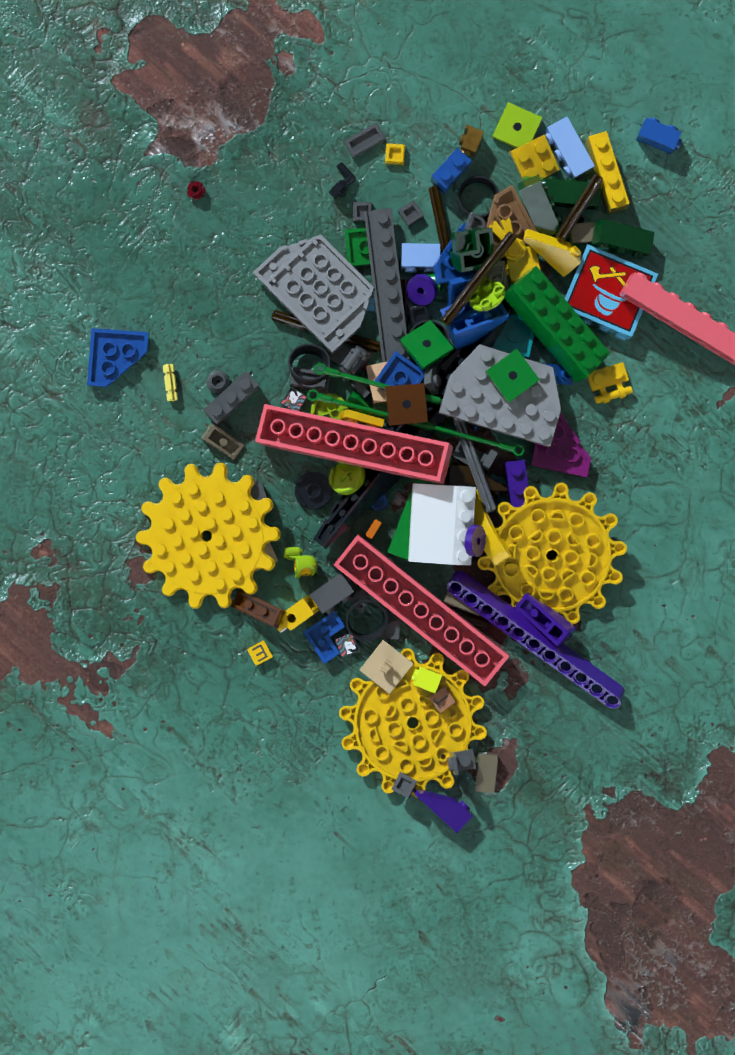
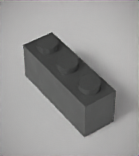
(231, 398)

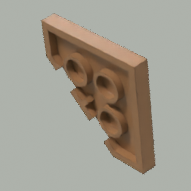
(508, 205)

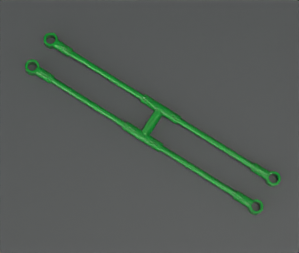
(426, 425)

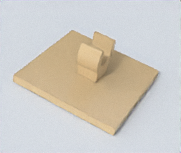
(386, 666)

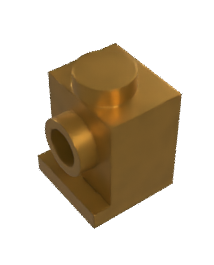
(470, 141)

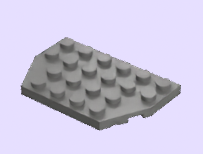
(318, 289)
(476, 400)

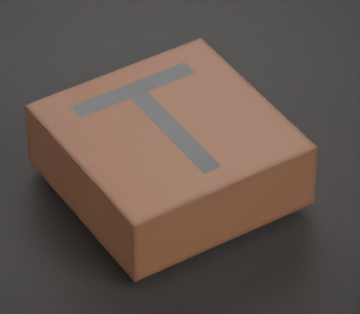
(442, 699)

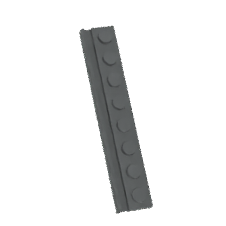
(386, 281)

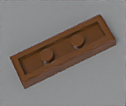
(258, 608)

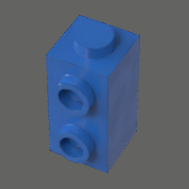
(659, 135)

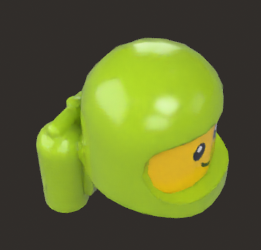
(303, 564)

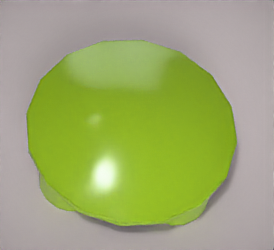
(487, 295)

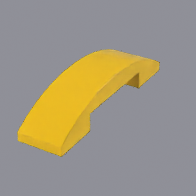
(494, 547)

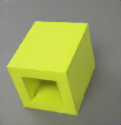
(426, 679)

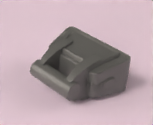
(354, 361)

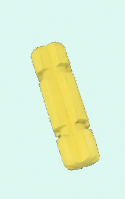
(170, 382)

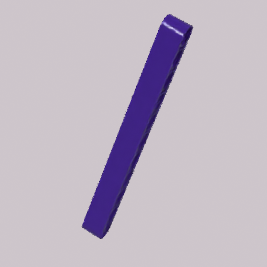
(524, 632)

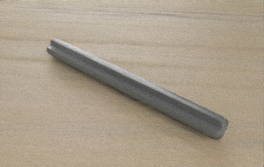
(475, 467)

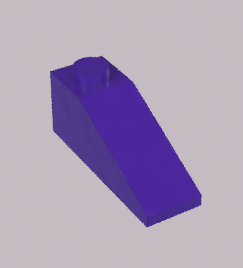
(545, 619)
(451, 811)

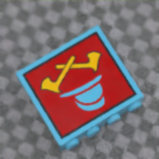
(597, 290)

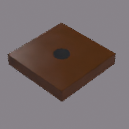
(406, 404)

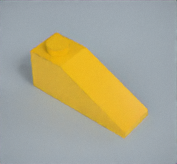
(558, 254)

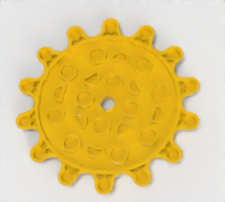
(236, 532)
(581, 549)
(392, 745)

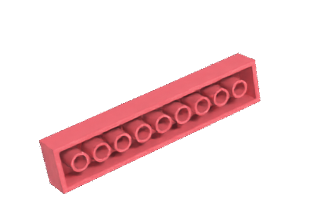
(354, 444)
(421, 610)

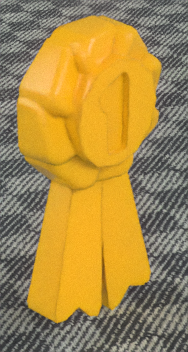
(517, 249)

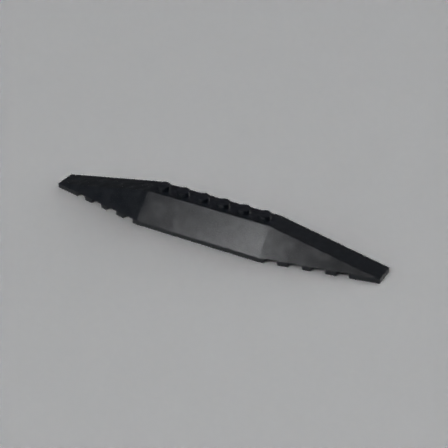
(377, 482)

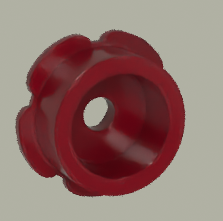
(196, 185)

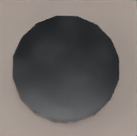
(313, 490)

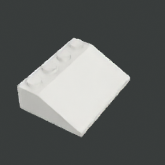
(440, 523)

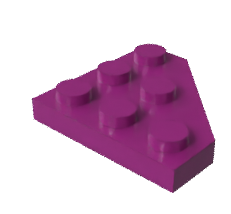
(564, 454)

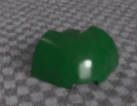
(471, 248)

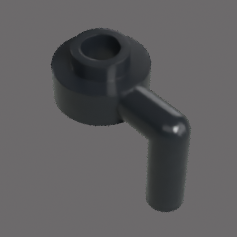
(340, 188)

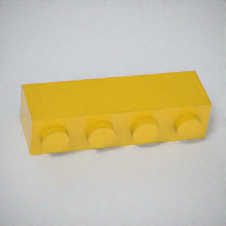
(606, 167)

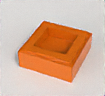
(373, 529)

